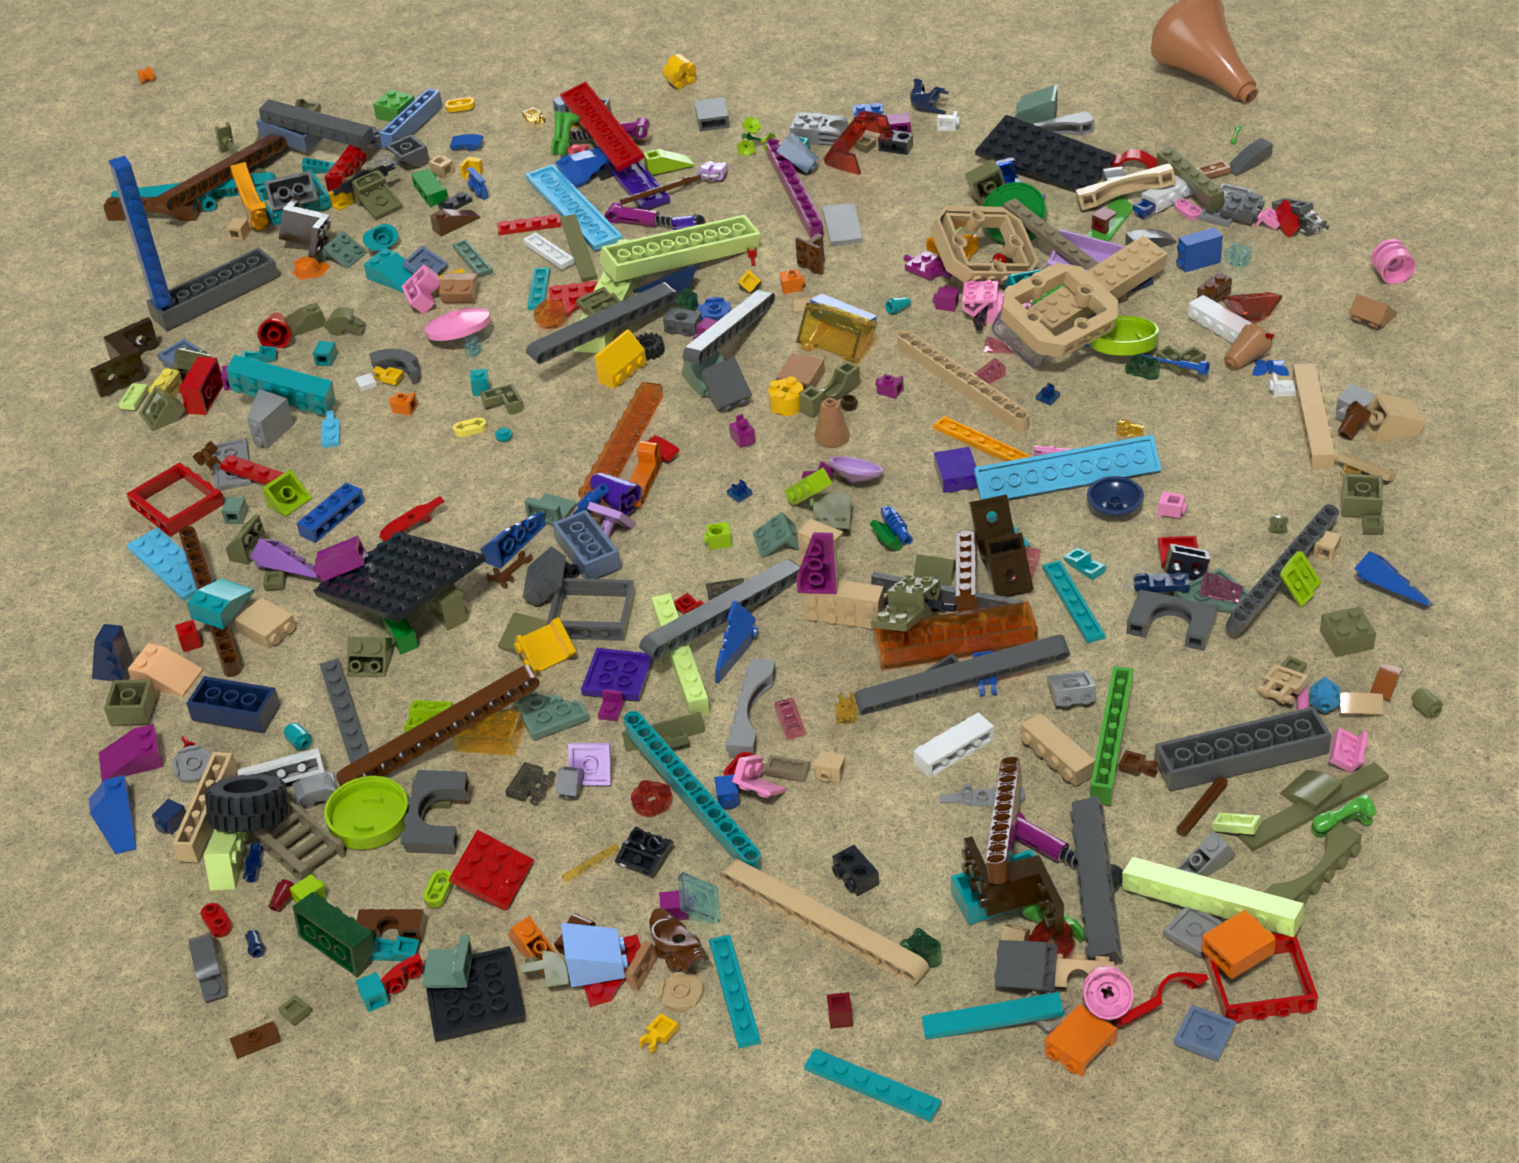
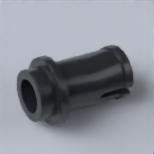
(571, 570)

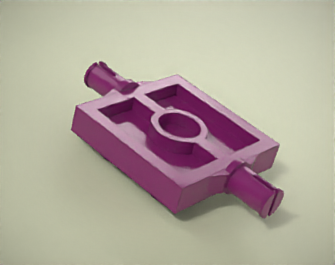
(926, 266)

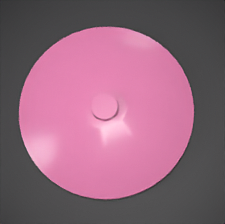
(457, 324)

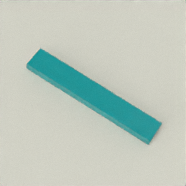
(1073, 602)
(734, 991)
(992, 1015)

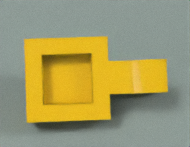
(388, 375)

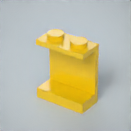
(545, 646)

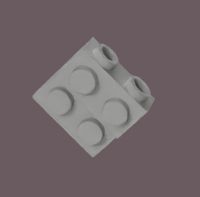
(1072, 688)

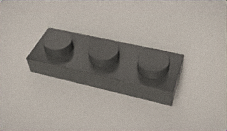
(1297, 206)

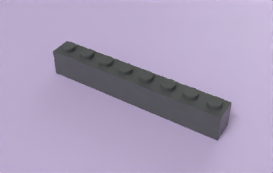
(316, 123)
(1096, 880)

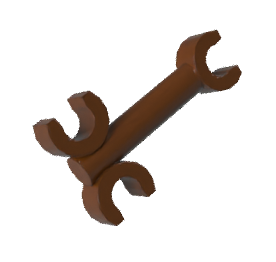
(205, 453)
(505, 576)

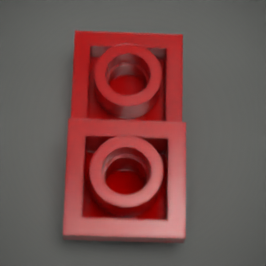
(1286, 219)
(667, 449)
(686, 603)
(395, 979)

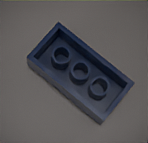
(233, 704)

